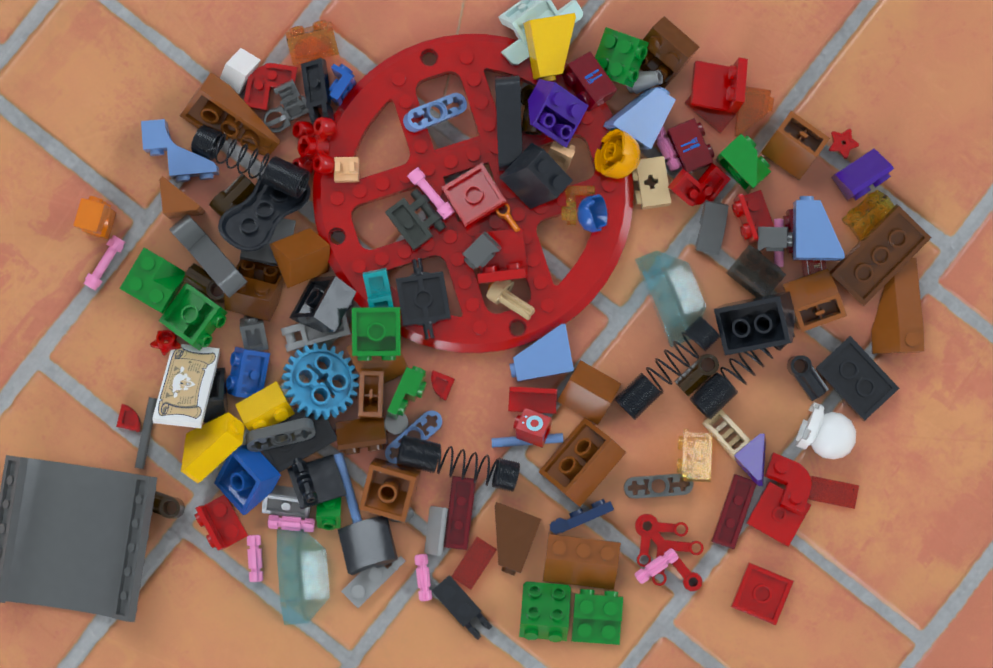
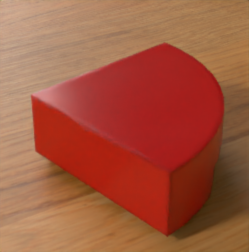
(441, 384)
(128, 419)

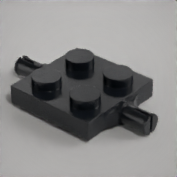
(423, 299)

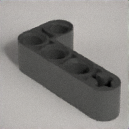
(208, 255)

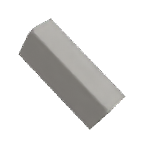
(284, 503)
(436, 530)

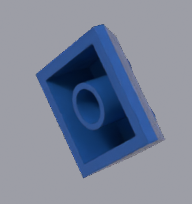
(246, 478)

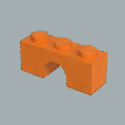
(95, 217)

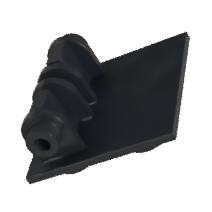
(316, 481)

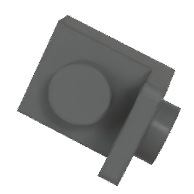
(253, 333)

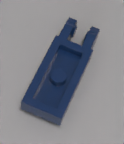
(579, 517)

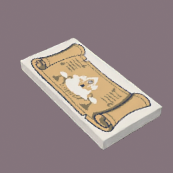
(186, 386)

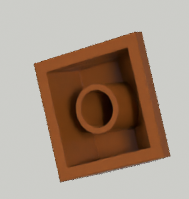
(389, 489)

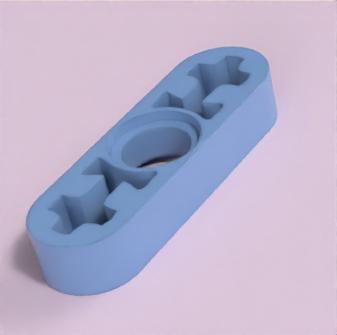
(429, 120)
(423, 420)

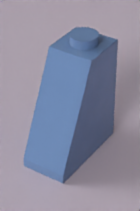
(643, 116)
(813, 232)
(545, 357)

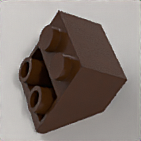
(667, 50)
(261, 292)
(361, 434)

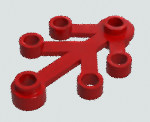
(664, 545)

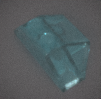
(672, 293)
(301, 576)

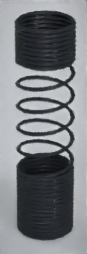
(277, 174)
(719, 390)
(643, 392)
(426, 454)

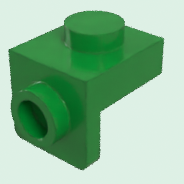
(329, 514)

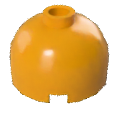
(618, 155)

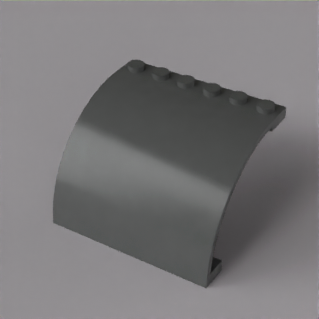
(73, 536)

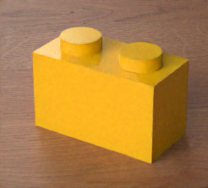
(265, 408)

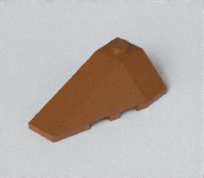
(223, 109)
(899, 314)

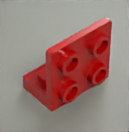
(719, 85)
(752, 213)
(509, 261)
(221, 523)

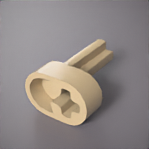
(501, 292)

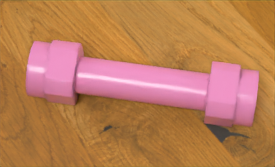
(417, 177)
(93, 280)

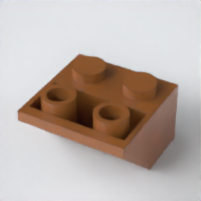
(795, 145)
(815, 300)

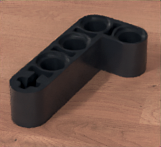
(508, 119)

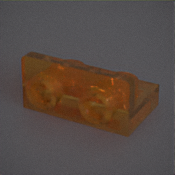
(311, 42)

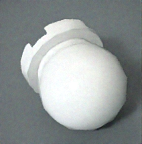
(829, 434)

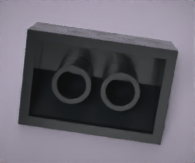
(756, 323)

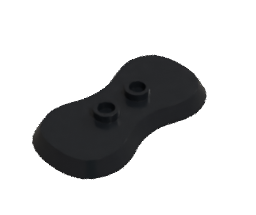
(253, 222)

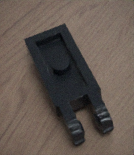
(317, 89)
(460, 605)

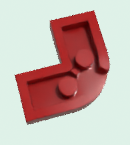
(265, 78)
(696, 192)
(795, 478)

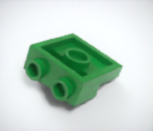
(621, 56)
(193, 317)
(376, 333)
(410, 387)
(597, 617)

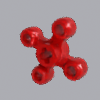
(313, 145)

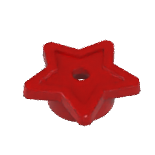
(843, 149)
(162, 336)

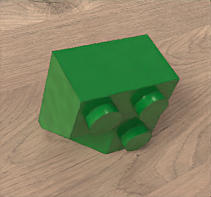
(743, 164)
(153, 281)

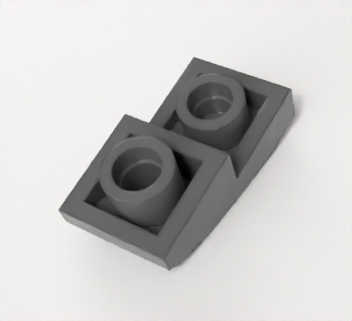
(712, 227)

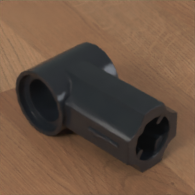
(808, 378)

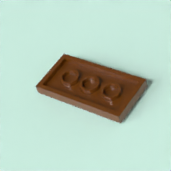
(880, 254)

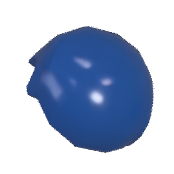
(592, 213)

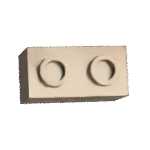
(656, 170)

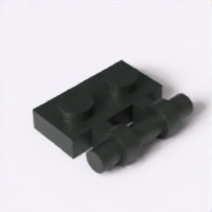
(408, 222)

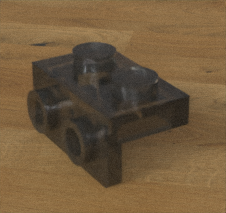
(756, 272)

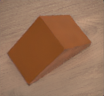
(371, 394)

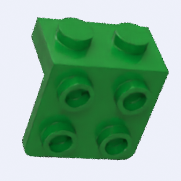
(545, 611)

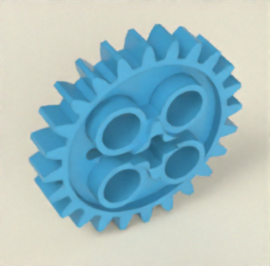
(304, 392)

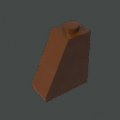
(514, 537)

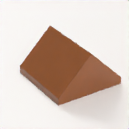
(176, 203)
(301, 256)
(589, 392)

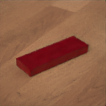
(734, 511)
(459, 513)

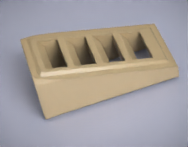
(728, 447)

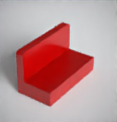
(535, 399)

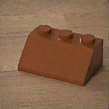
(582, 462)
(581, 561)

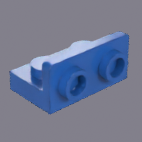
(341, 88)
(247, 372)

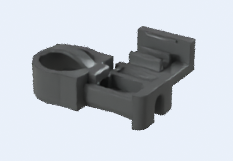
(292, 105)

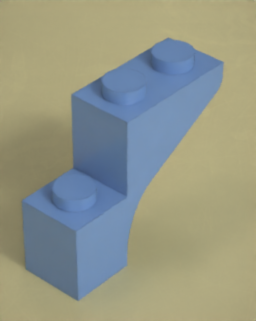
(181, 162)

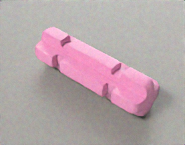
(667, 150)
(291, 523)
(255, 558)
(656, 566)
(423, 577)

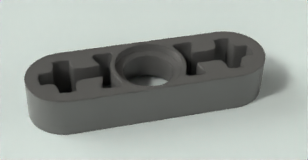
(267, 438)
(641, 493)

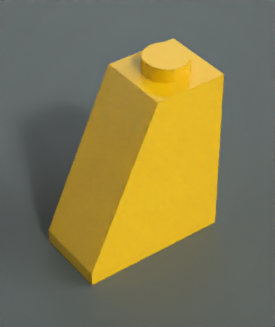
(549, 44)
(210, 446)

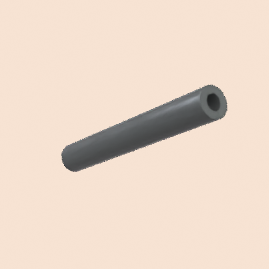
(146, 434)

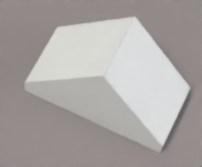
(238, 70)

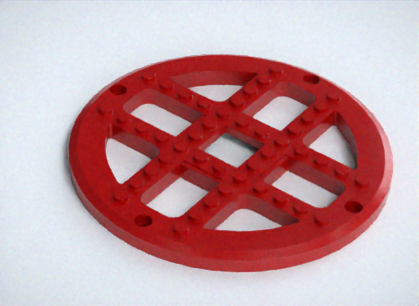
(334, 203)

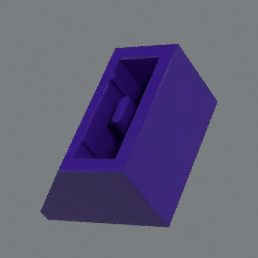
(555, 111)
(859, 175)

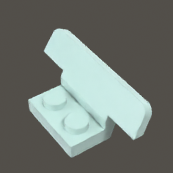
(530, 10)

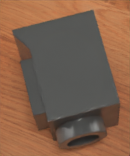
(774, 238)
(481, 251)

